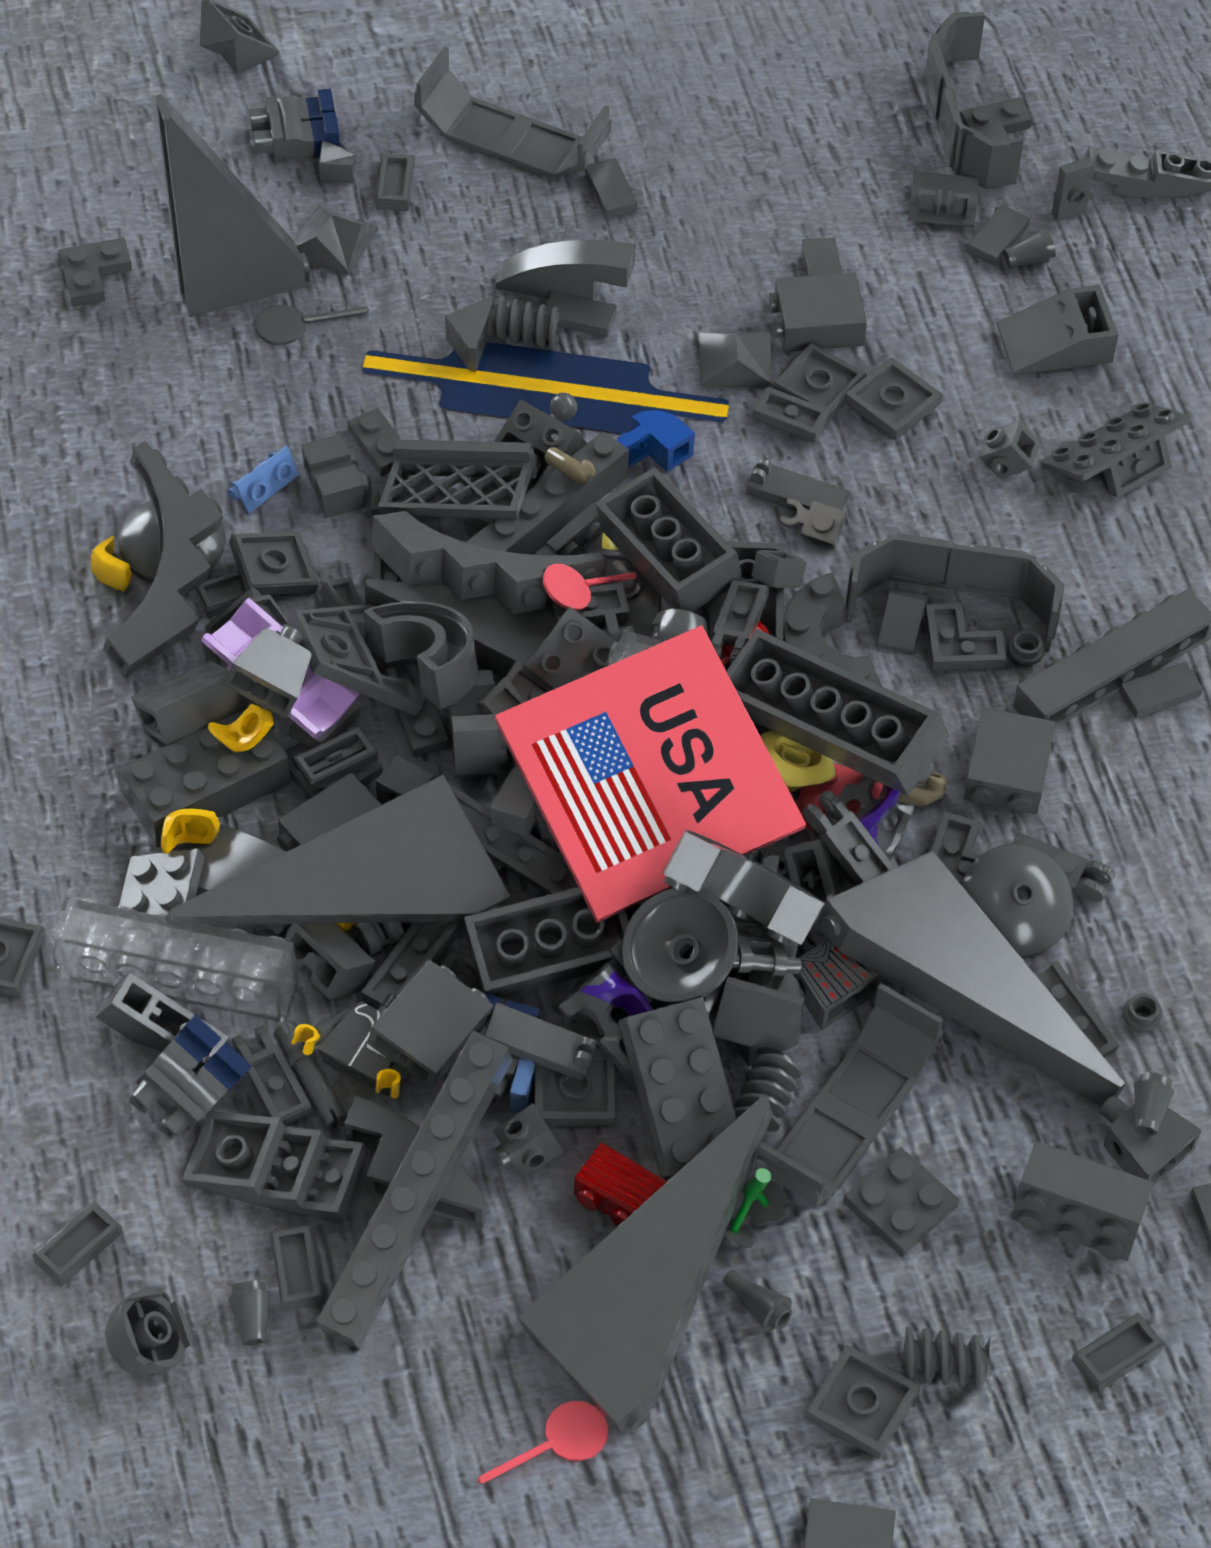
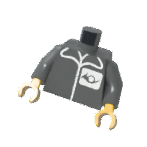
(346, 1047)

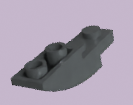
(1156, 177)

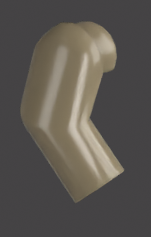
(572, 468)
(926, 793)

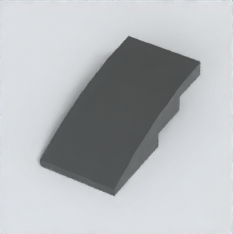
(231, 856)
(275, 1165)

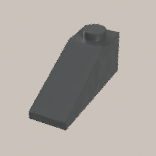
(147, 1015)

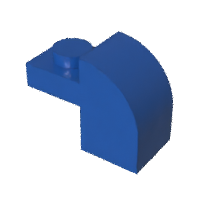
(660, 437)

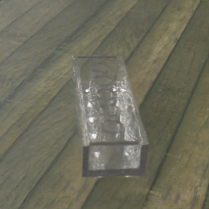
(181, 961)

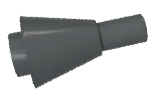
(768, 1307)

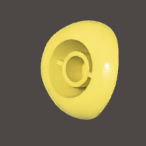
(797, 763)

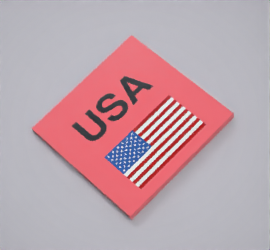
(640, 759)

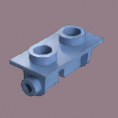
(264, 480)

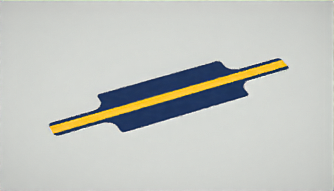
(604, 388)

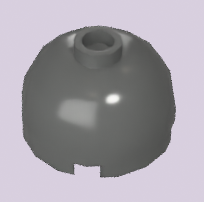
(147, 1333)

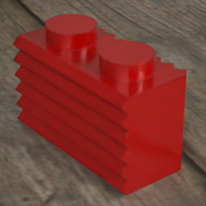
(614, 1184)

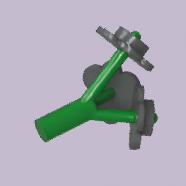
(762, 1202)

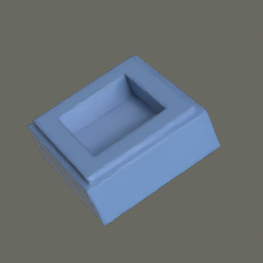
(522, 1085)

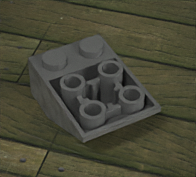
(1060, 332)

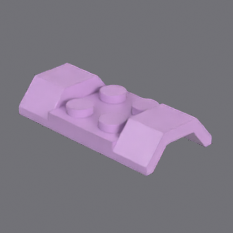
(320, 700)

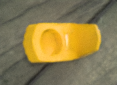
(108, 568)
(246, 730)
(189, 827)

